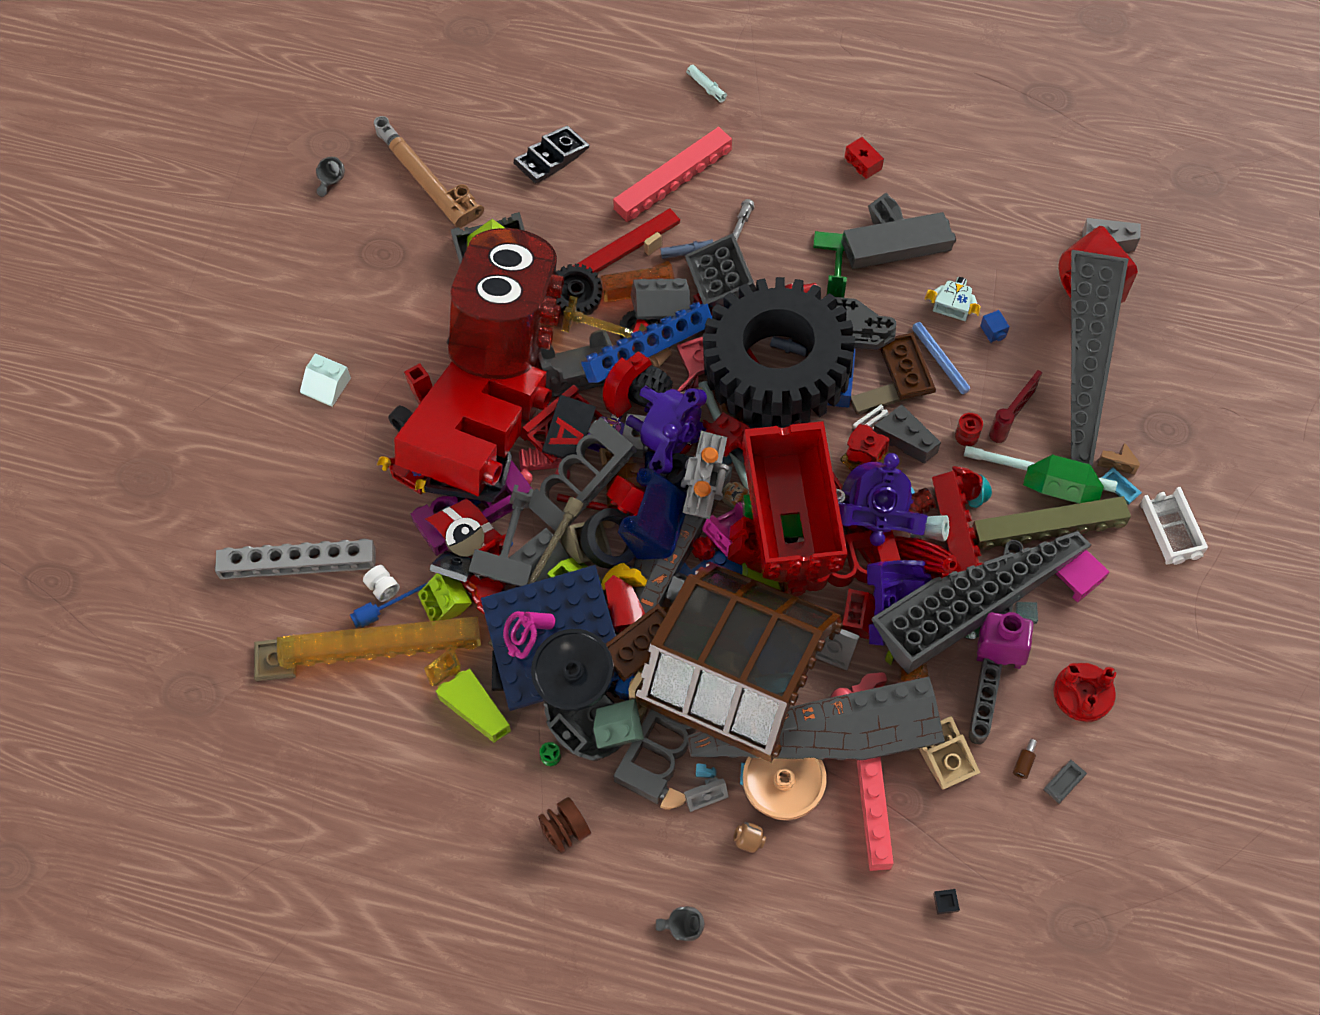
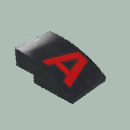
(568, 426)

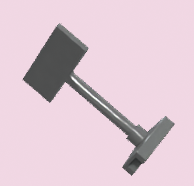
(501, 567)

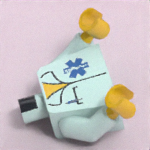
(954, 299)

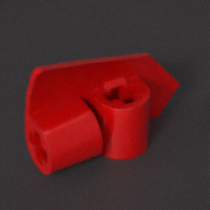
(622, 603)

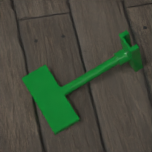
(832, 241)

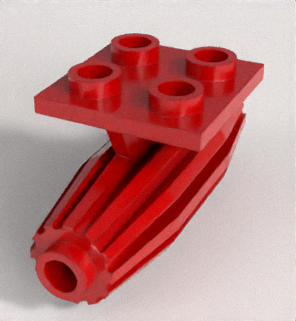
(937, 559)

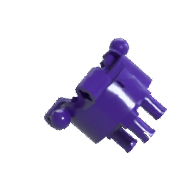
(670, 424)
(880, 500)

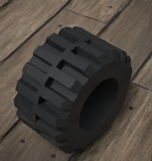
(654, 379)

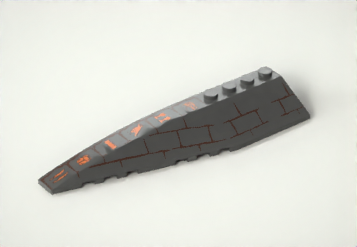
(850, 726)

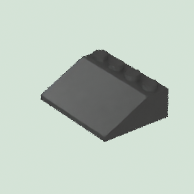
(719, 270)

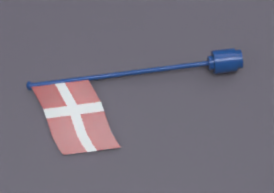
(441, 520)

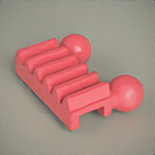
(535, 460)

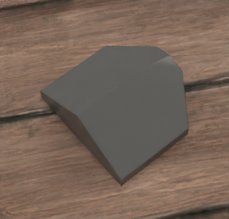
(885, 210)

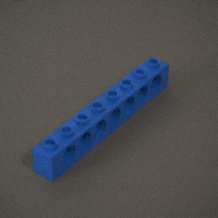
(699, 312)

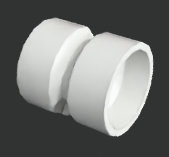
(381, 582)

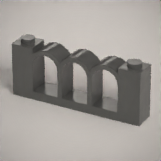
(602, 434)
(640, 780)

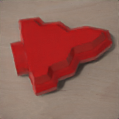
(482, 588)

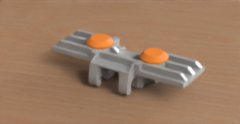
(698, 475)

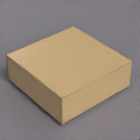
(653, 243)

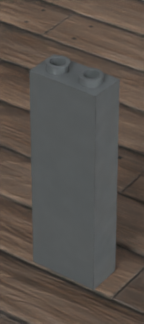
(898, 240)

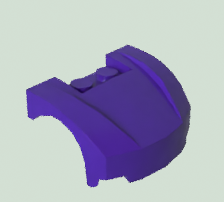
(892, 583)

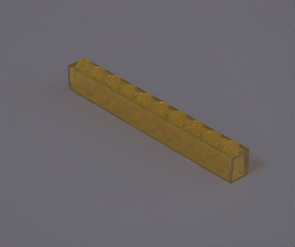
(378, 642)

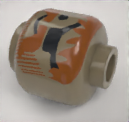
(733, 494)

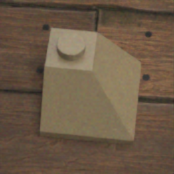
(572, 541)

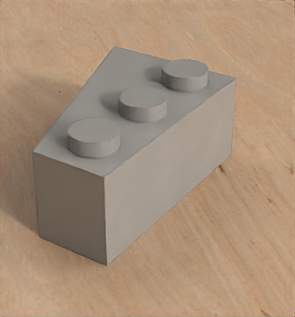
(1125, 233)

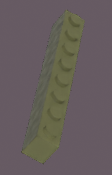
(1051, 522)

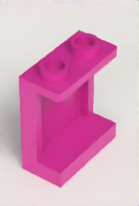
(719, 528)
(1083, 575)

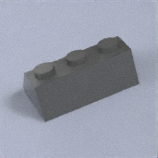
(659, 297)
(534, 549)

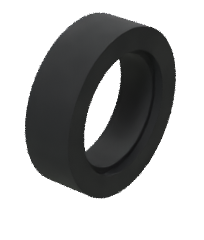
(590, 545)

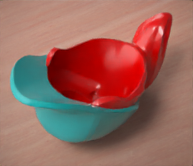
(975, 486)

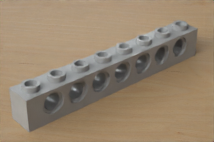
(304, 564)

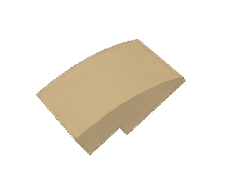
(950, 760)

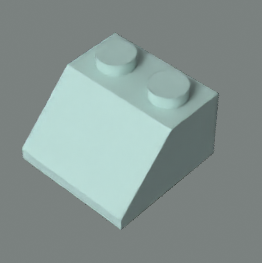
(324, 379)

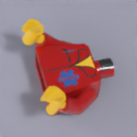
(407, 477)

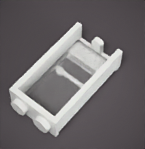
(1174, 527)

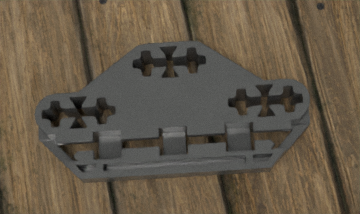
(868, 327)

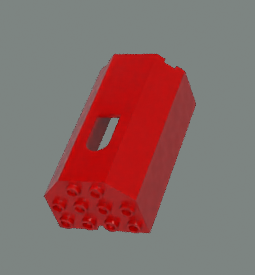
(794, 475)

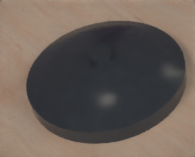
(572, 669)

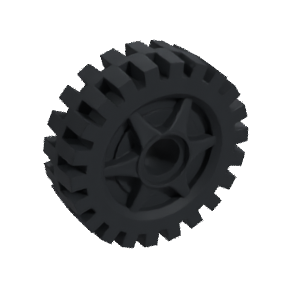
(584, 281)

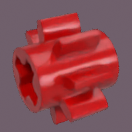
(703, 548)

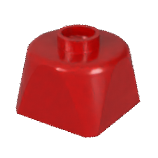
(1098, 242)

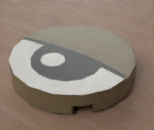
(464, 536)

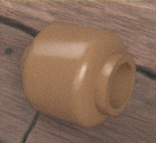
(749, 837)

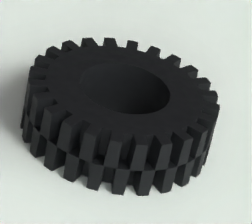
(778, 390)

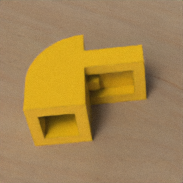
(631, 576)

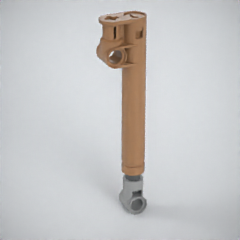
(456, 203)

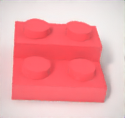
(692, 355)

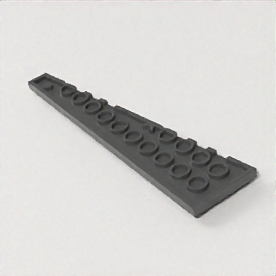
(1095, 309)

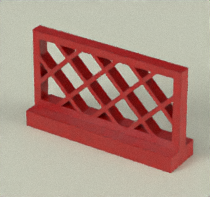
(544, 418)

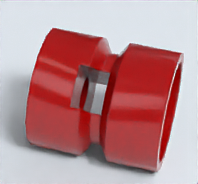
(969, 429)

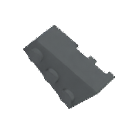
(908, 434)

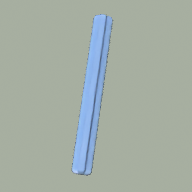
(941, 358)

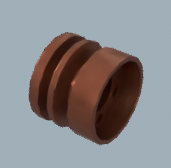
(564, 825)

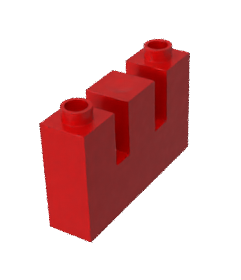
(467, 424)

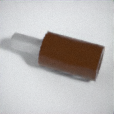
(1025, 761)

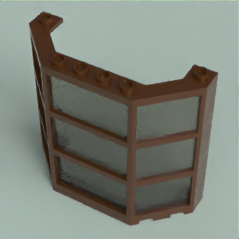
(734, 658)

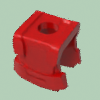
(866, 445)

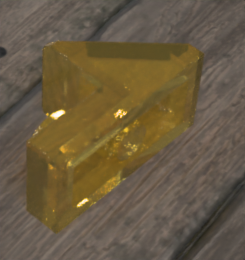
(443, 667)

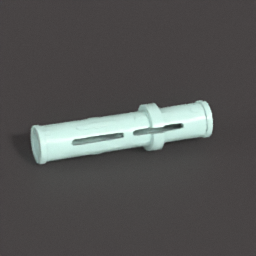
(711, 87)

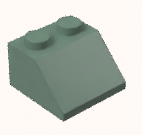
(617, 725)

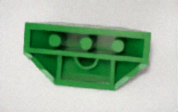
(1064, 479)

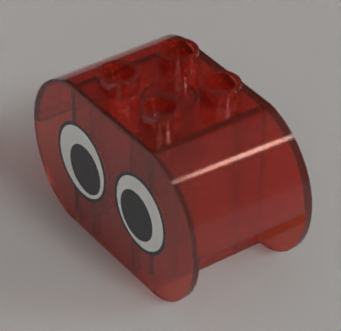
(504, 303)

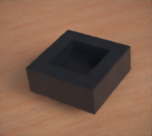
(946, 901)

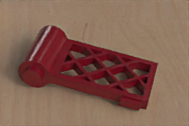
(1004, 417)

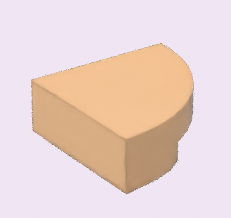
(673, 799)

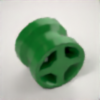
(549, 749)

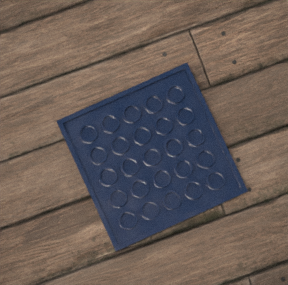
(575, 602)

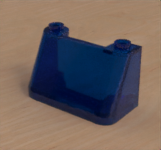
(659, 518)

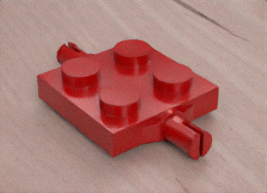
(728, 427)

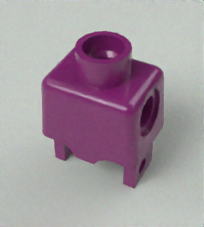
(1005, 639)

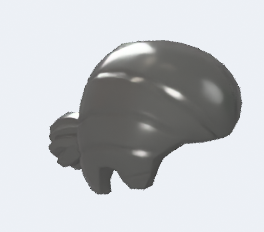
(329, 171)
(684, 923)

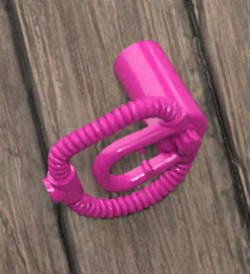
(532, 622)

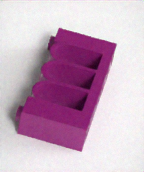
(492, 513)

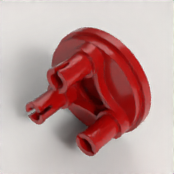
(1085, 691)

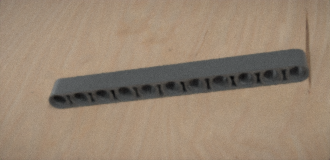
(988, 685)

